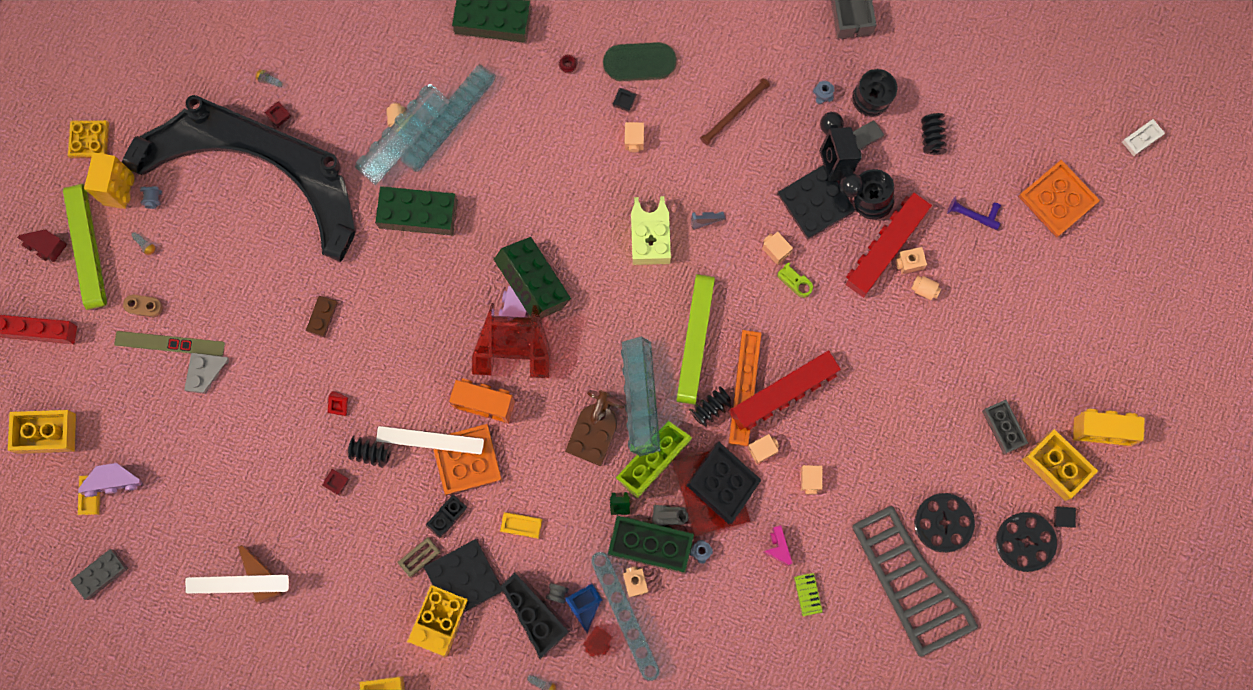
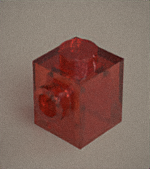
(597, 642)

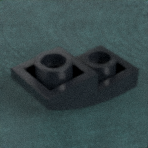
(446, 516)

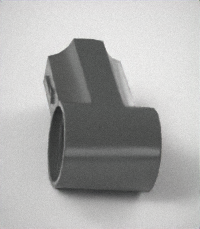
(669, 515)

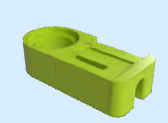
(793, 280)

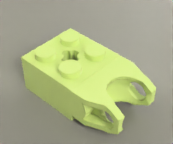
(647, 228)

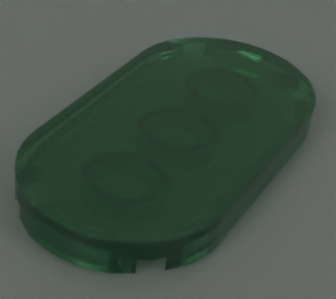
(639, 61)

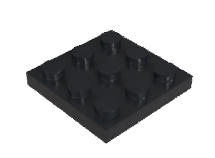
(815, 202)
(723, 482)
(465, 574)

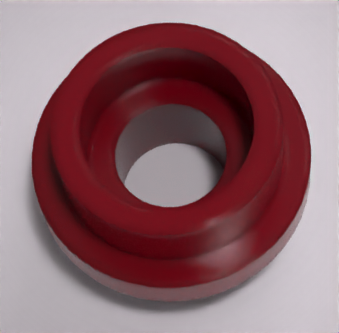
(568, 58)

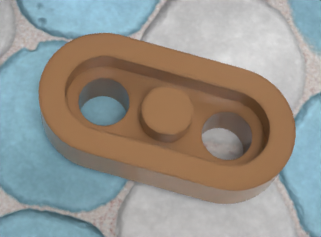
(141, 306)

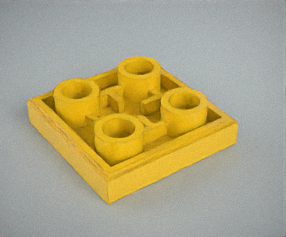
(87, 138)

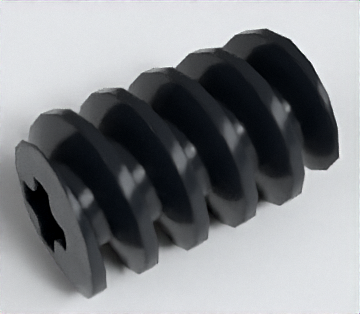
(932, 134)
(711, 406)
(369, 452)

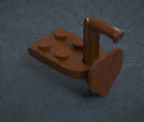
(592, 433)

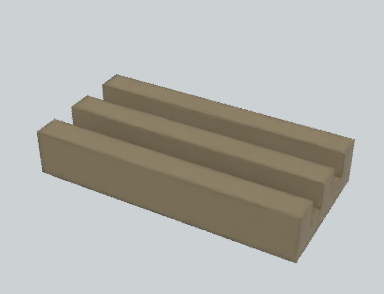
(432, 547)

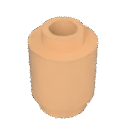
(393, 111)
(926, 287)

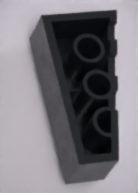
(536, 616)

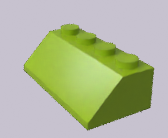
(646, 469)

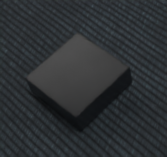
(624, 100)
(1065, 517)

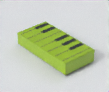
(808, 594)

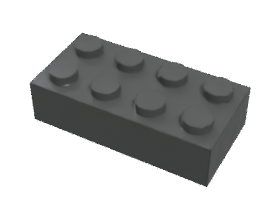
(1005, 427)
(99, 574)

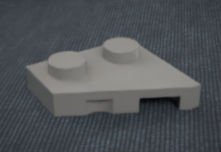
(203, 371)

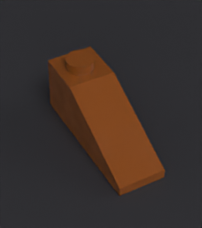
(255, 567)

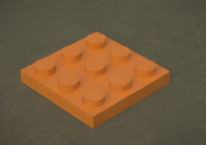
(1059, 198)
(467, 470)

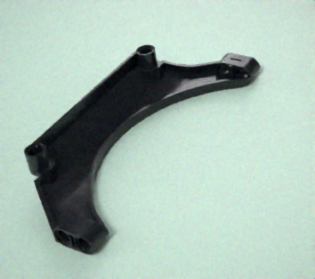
(220, 129)

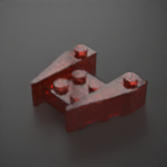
(512, 340)

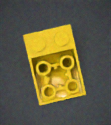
(438, 621)

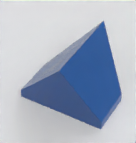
(584, 605)

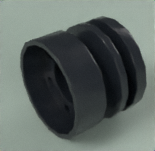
(877, 84)
(877, 196)

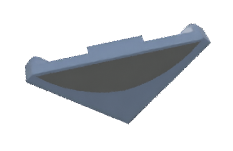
(706, 219)

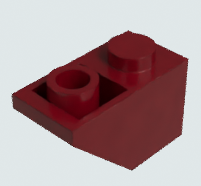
(44, 242)

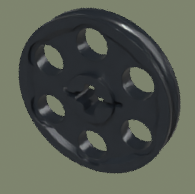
(952, 516)
(1033, 535)

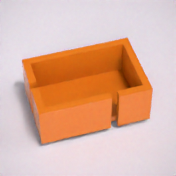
(482, 400)

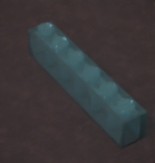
(402, 134)
(640, 396)

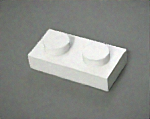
(1143, 137)

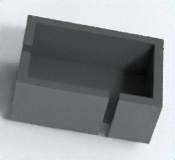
(853, 17)

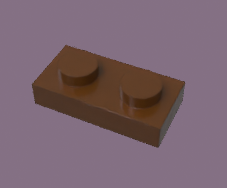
(321, 316)

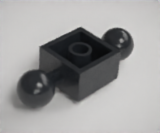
(841, 154)

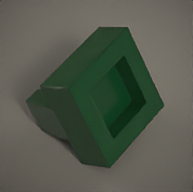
(620, 505)

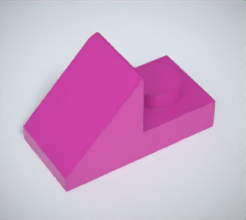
(781, 552)

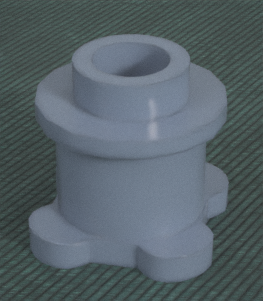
(822, 96)
(150, 197)
(701, 558)

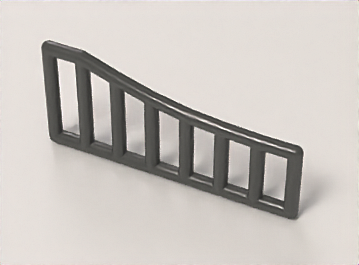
(894, 598)

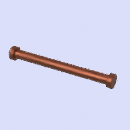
(735, 111)

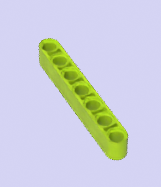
(84, 247)
(695, 339)

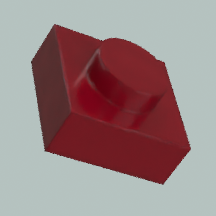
(277, 114)
(335, 482)

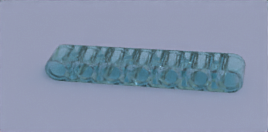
(460, 104)
(618, 608)

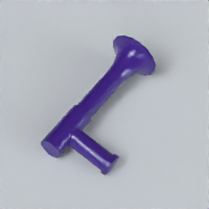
(988, 221)

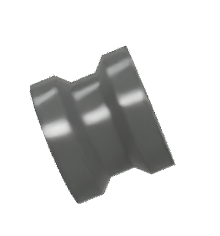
(557, 593)

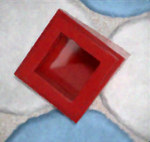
(337, 404)

